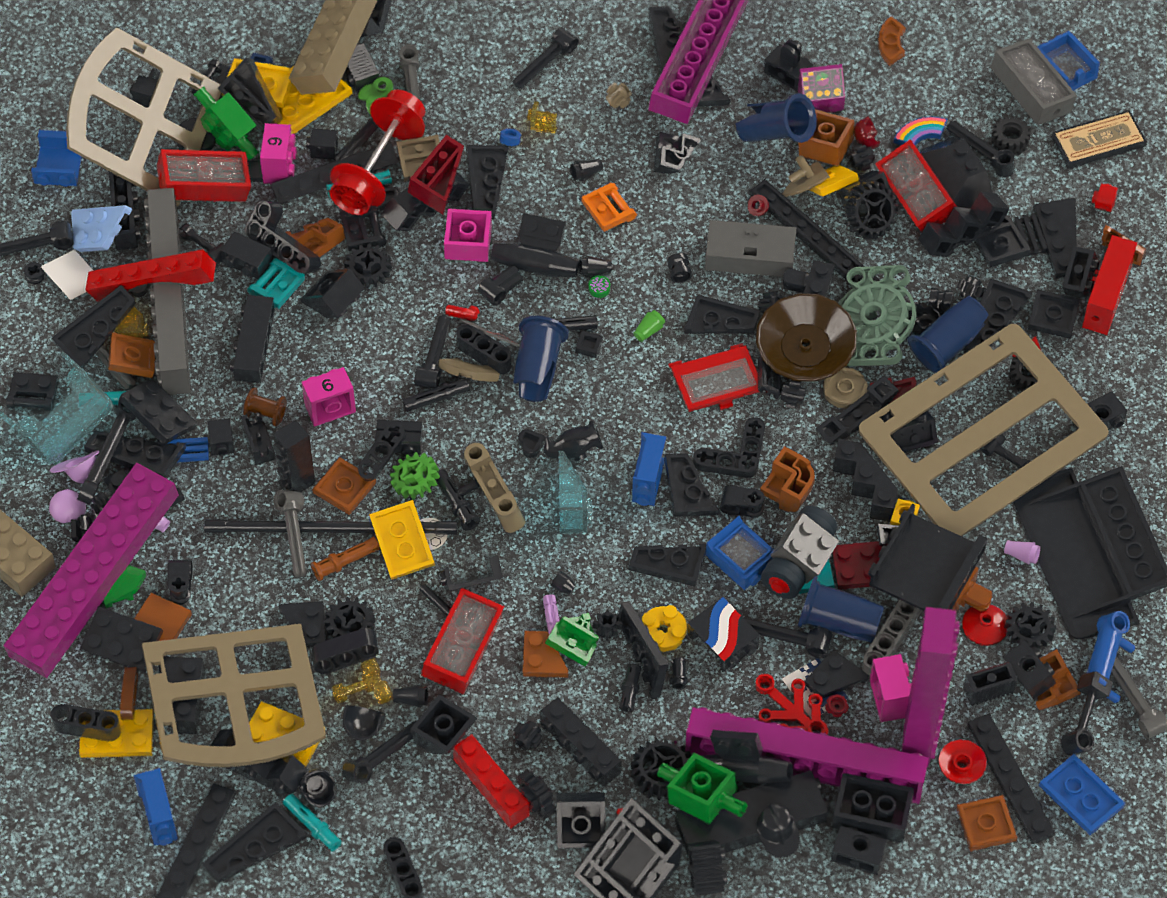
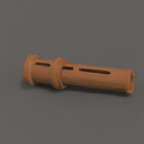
(335, 562)

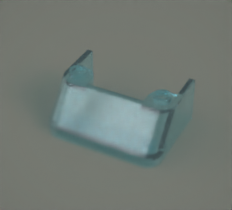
(68, 421)

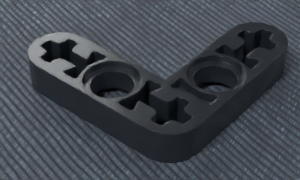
(738, 460)

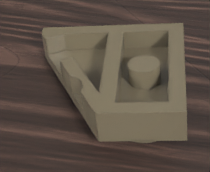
(414, 153)

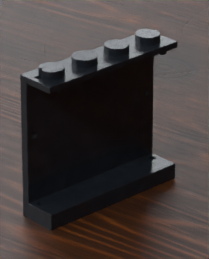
(925, 563)

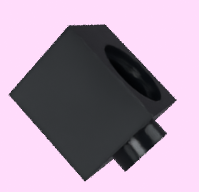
(323, 143)
(220, 437)

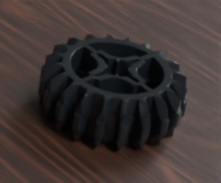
(881, 210)
(647, 780)

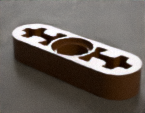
(129, 693)

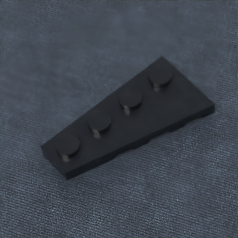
(1058, 228)
(90, 330)
(135, 450)

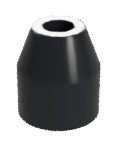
(563, 583)

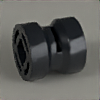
(679, 268)
(940, 299)

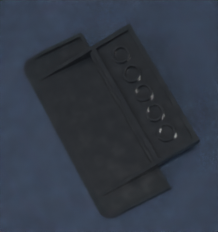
(1092, 546)

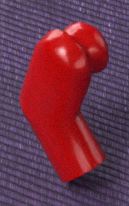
(463, 313)

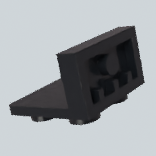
(915, 434)

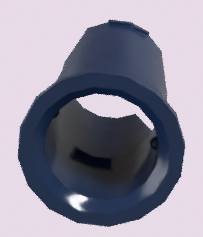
(779, 120)
(948, 334)
(538, 356)
(841, 612)

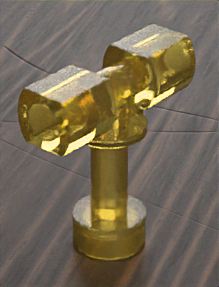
(370, 681)

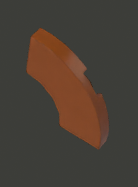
(889, 41)

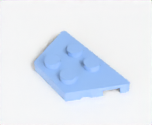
(96, 227)

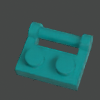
(281, 287)

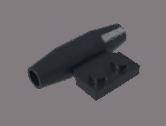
(538, 248)
(742, 755)

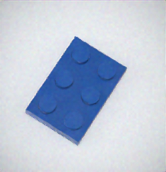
(1082, 794)

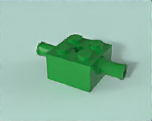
(227, 122)
(702, 788)

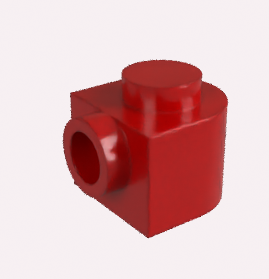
(1105, 197)

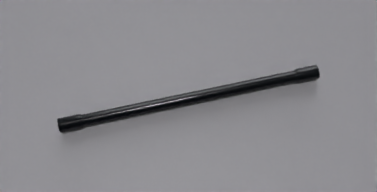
(224, 526)

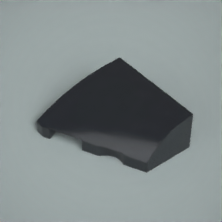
(673, 151)

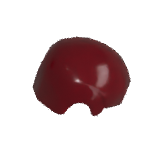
(866, 132)

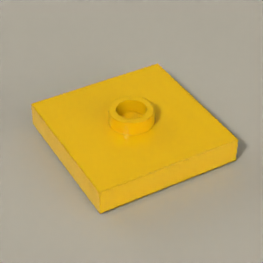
(839, 178)

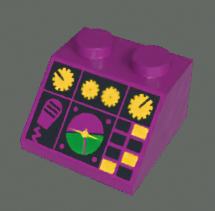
(823, 87)

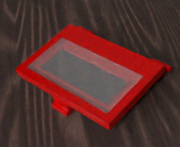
(716, 378)

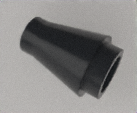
(585, 168)
(594, 266)
(412, 695)

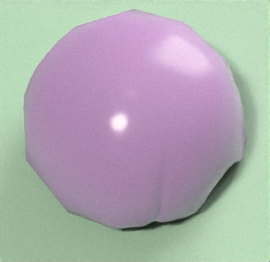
(66, 507)

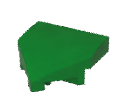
(125, 586)
(574, 638)

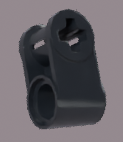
(741, 500)
(179, 580)

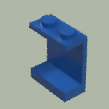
(55, 162)

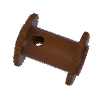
(265, 406)

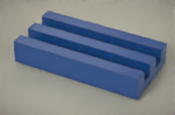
(193, 445)

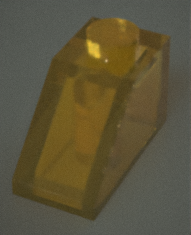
(133, 325)

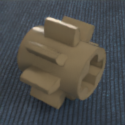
(618, 95)

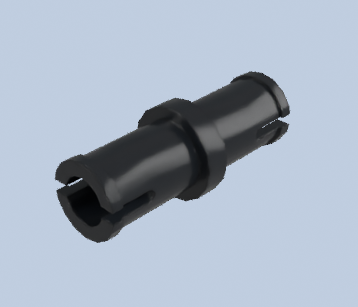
(630, 687)

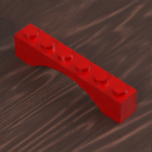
(186, 268)

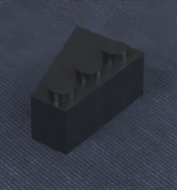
(252, 94)
(185, 711)

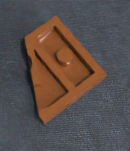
(541, 659)

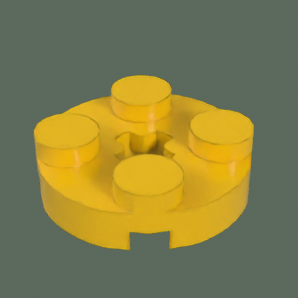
(669, 617)

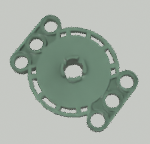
(889, 300)

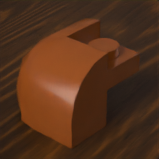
(789, 480)

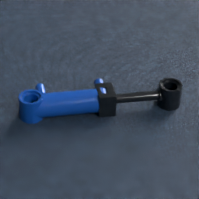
(1096, 681)

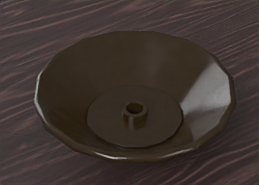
(809, 321)

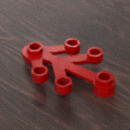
(794, 711)

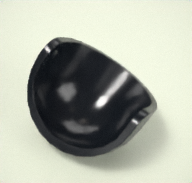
(362, 722)

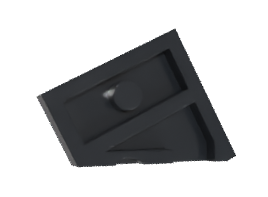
(310, 617)

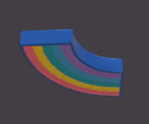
(920, 130)

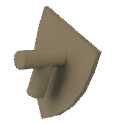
(805, 177)

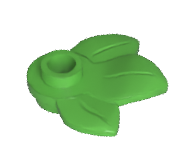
(372, 91)

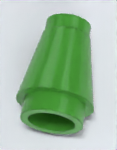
(649, 325)

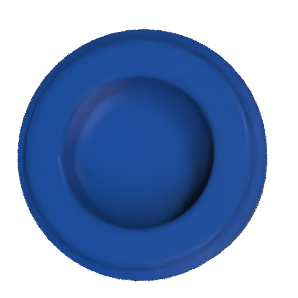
(510, 137)

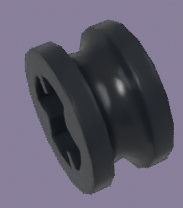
(36, 278)

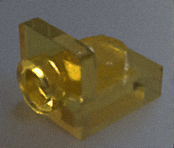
(542, 120)

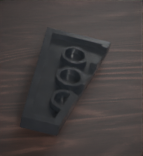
(485, 174)
(1002, 305)
(644, 648)
(257, 841)

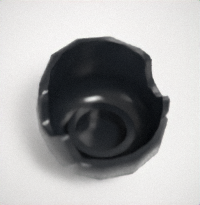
(924, 318)
(318, 788)

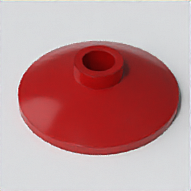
(982, 632)
(962, 752)

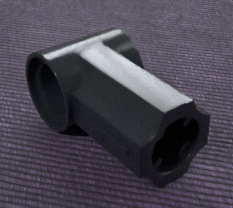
(495, 289)

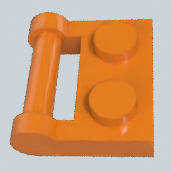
(604, 211)

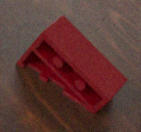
(437, 174)

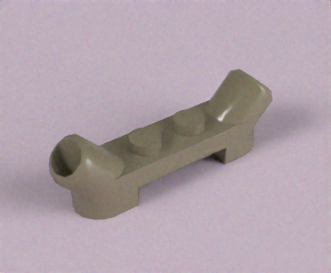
(494, 487)

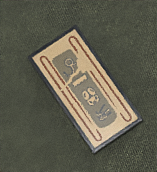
(1099, 139)

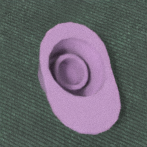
(77, 468)

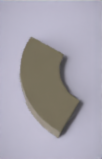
(465, 369)

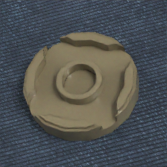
(844, 387)

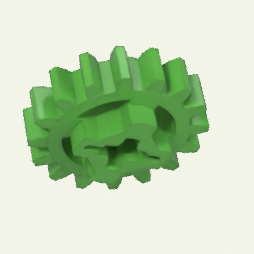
(414, 475)

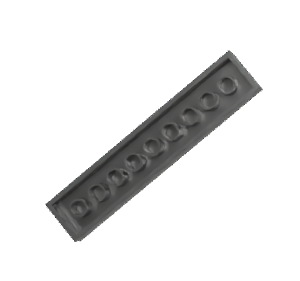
(167, 297)

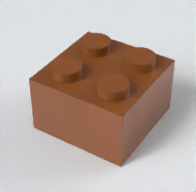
(830, 139)

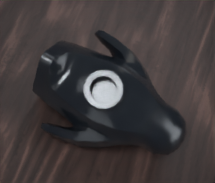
(574, 442)

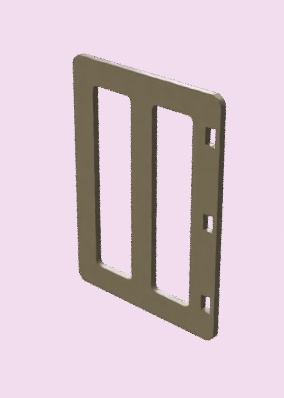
(1049, 387)

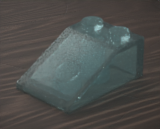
(574, 506)

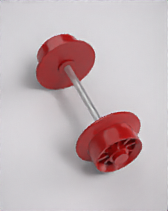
(356, 188)

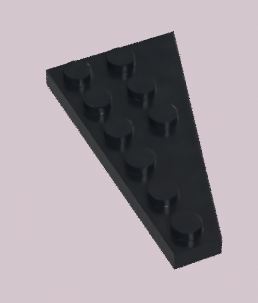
(665, 35)

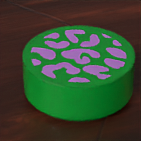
(599, 286)

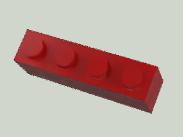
(491, 781)

